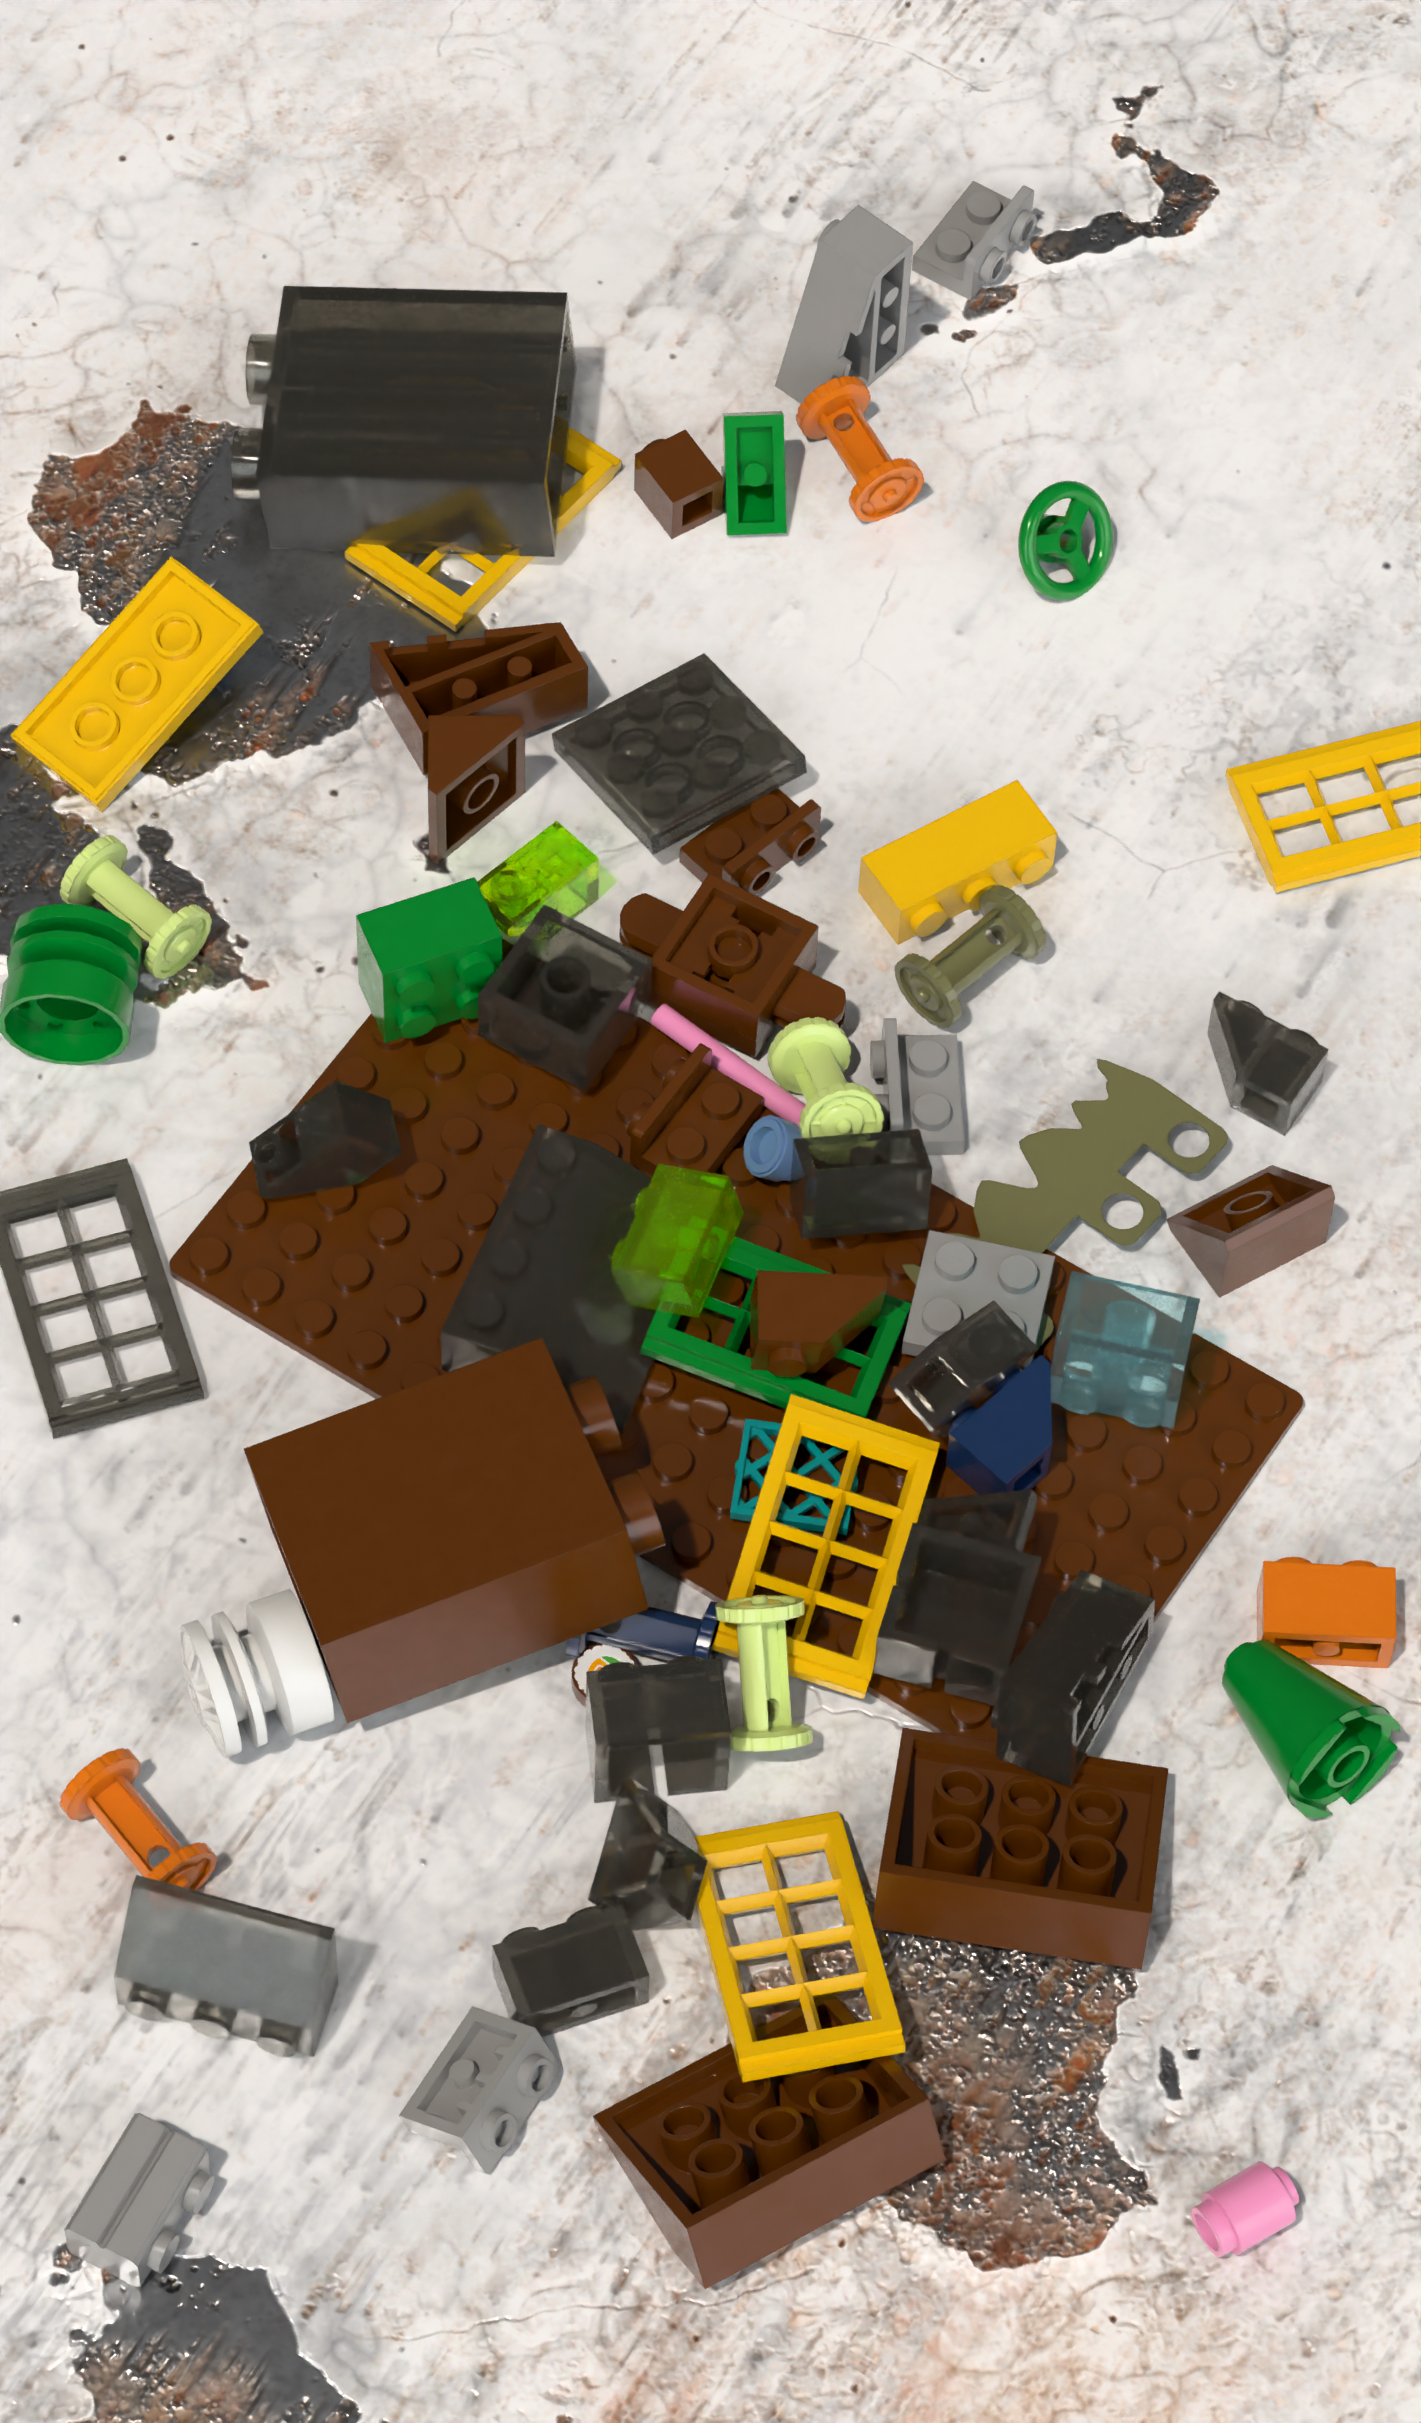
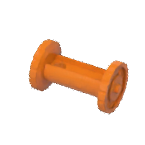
(882, 483)
(107, 1793)

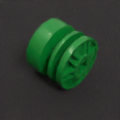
(70, 984)

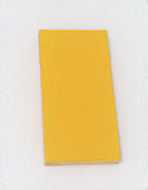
(136, 684)

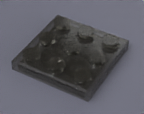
(679, 753)

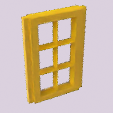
(1319, 763)

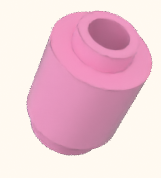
(1245, 2209)

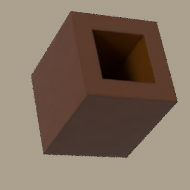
(678, 483)

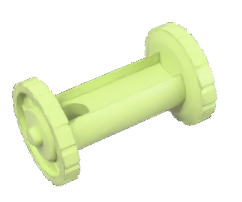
(100, 877)
(811, 1062)
(764, 1672)

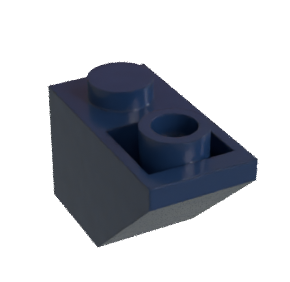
(1008, 1437)

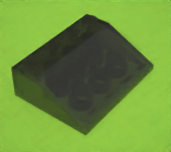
(552, 1274)

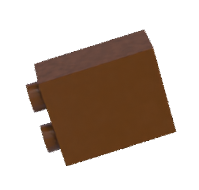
(455, 1526)

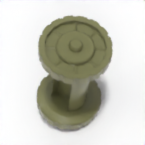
(935, 984)

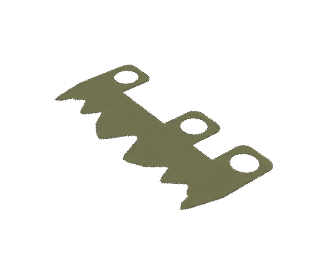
(1081, 1168)

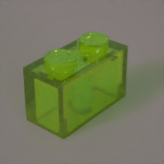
(677, 1240)

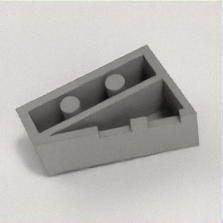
(850, 307)

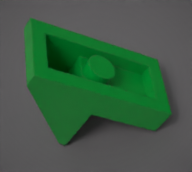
(754, 473)

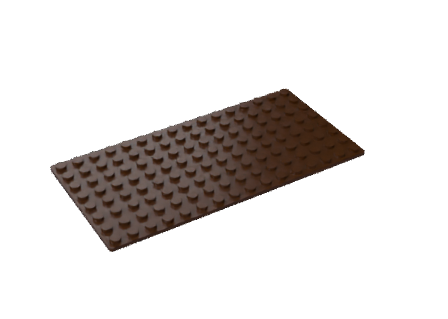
(376, 1265)

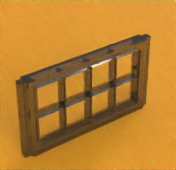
(122, 1399)

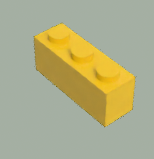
(954, 860)

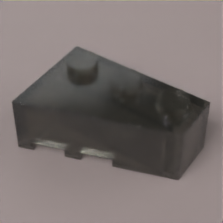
(1071, 1676)

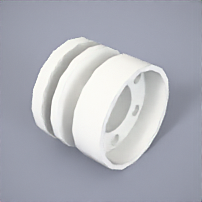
(256, 1673)

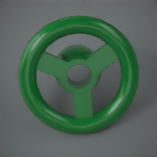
(1060, 540)

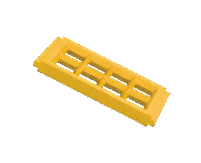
(458, 610)
(859, 1438)
(818, 2046)

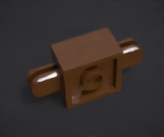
(741, 939)

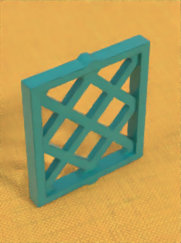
(794, 1517)

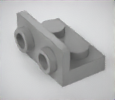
(975, 239)
(920, 1087)
(482, 2087)

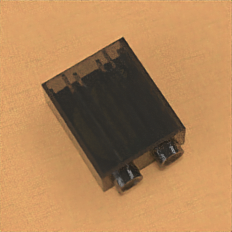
(410, 420)

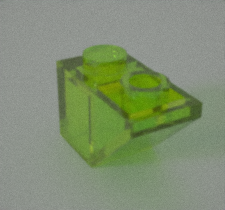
(547, 871)

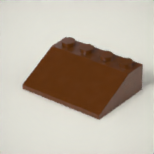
(1017, 1857)
(767, 2159)

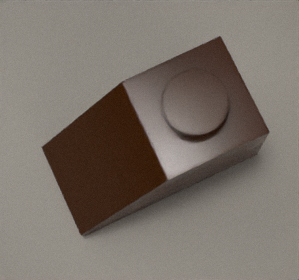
(808, 1317)

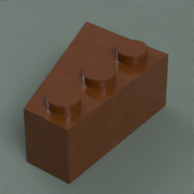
(507, 672)

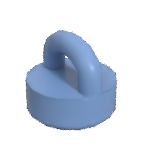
(770, 1148)

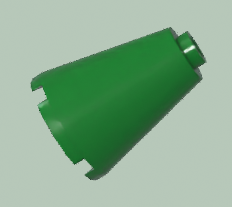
(1309, 1726)

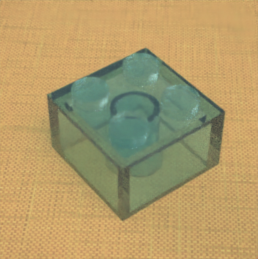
(1122, 1350)

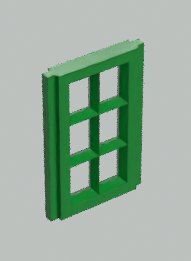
(734, 1370)

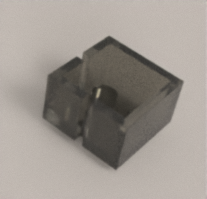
(961, 1610)
(653, 1705)

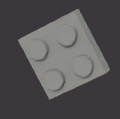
(966, 1275)

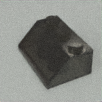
(226, 1968)

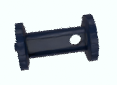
(656, 1635)

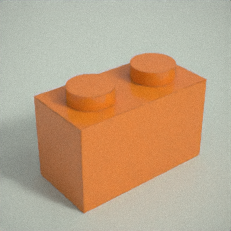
(1329, 1611)

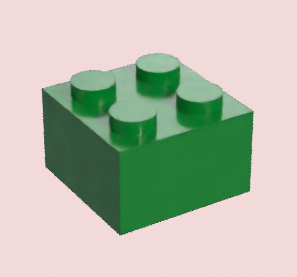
(427, 958)

